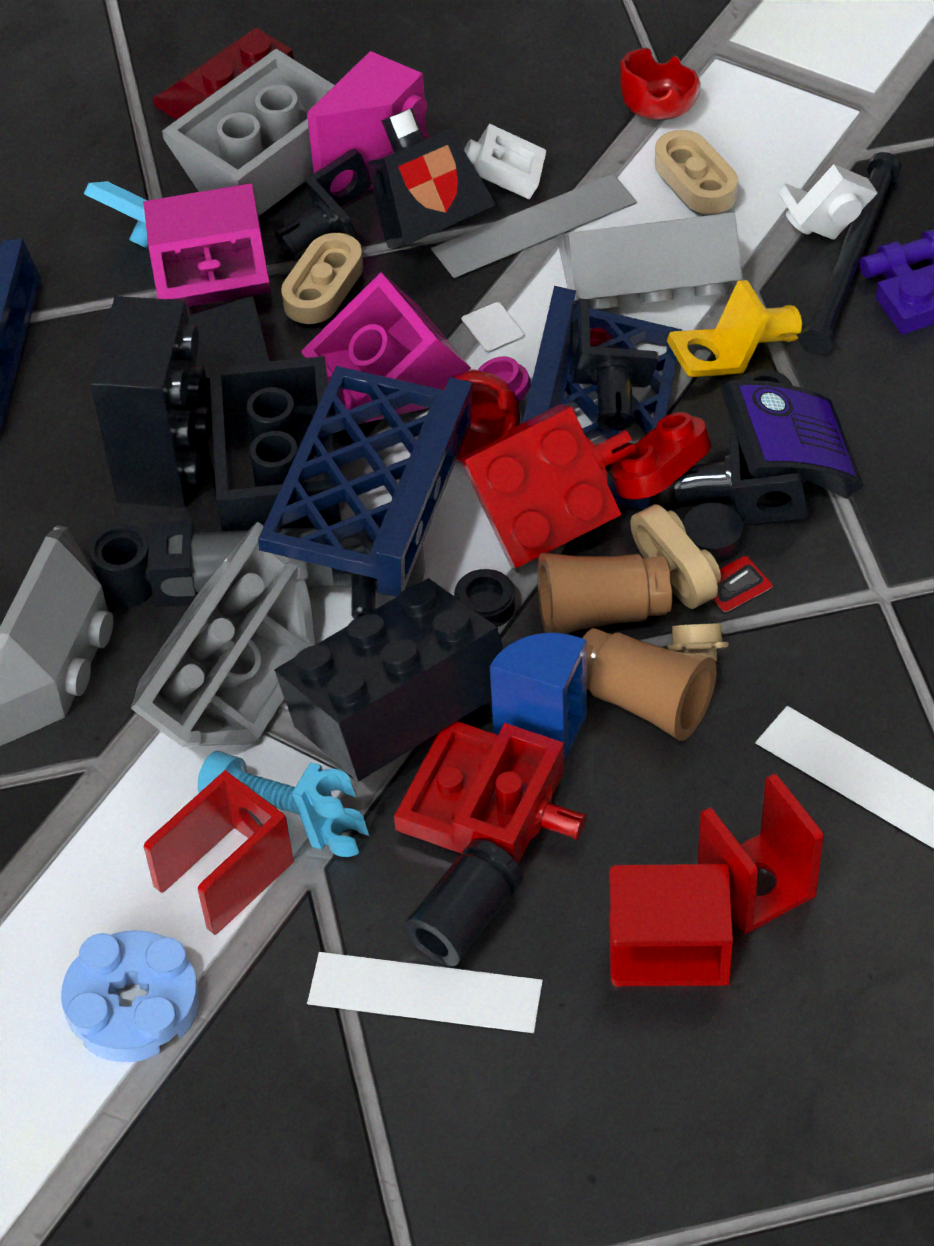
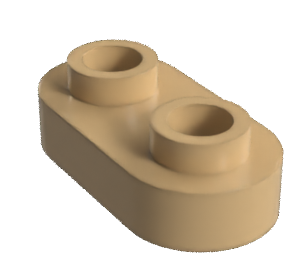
(696, 171)
(322, 278)
(692, 571)

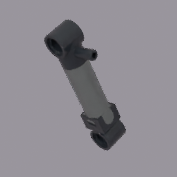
(182, 561)

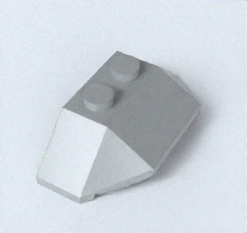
(50, 637)
(218, 665)

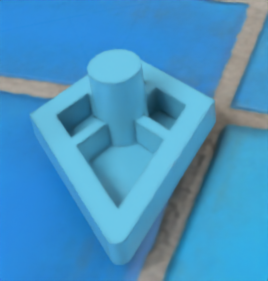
(124, 202)

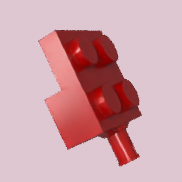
(545, 483)
(487, 790)

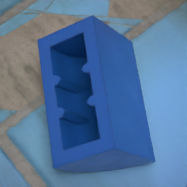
(541, 686)

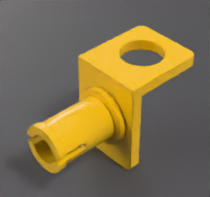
(738, 332)

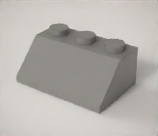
(252, 131)
(652, 259)

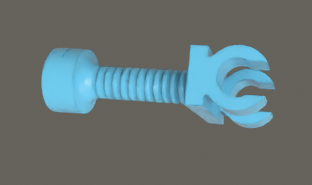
(310, 798)

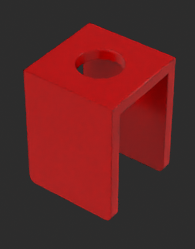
(205, 823)
(786, 848)
(670, 925)

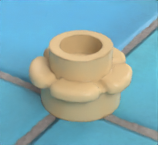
(698, 639)

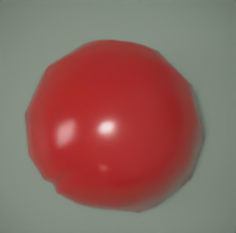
(656, 88)
(493, 410)

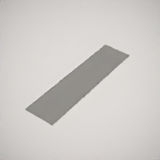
(533, 225)

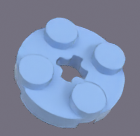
(122, 960)

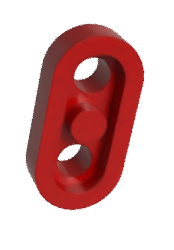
(661, 456)

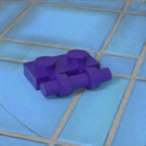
(906, 293)

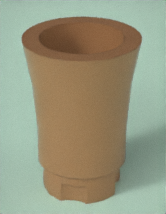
(601, 590)
(650, 681)

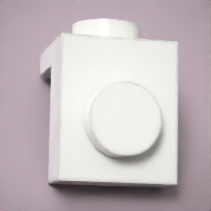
(829, 204)

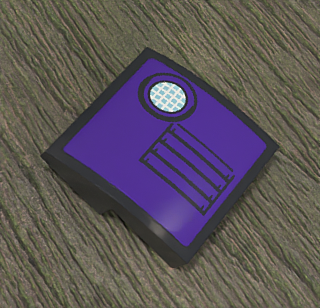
(791, 433)

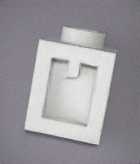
(507, 160)

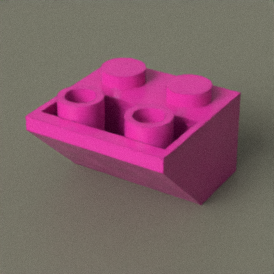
(206, 246)

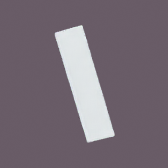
(852, 773)
(425, 992)

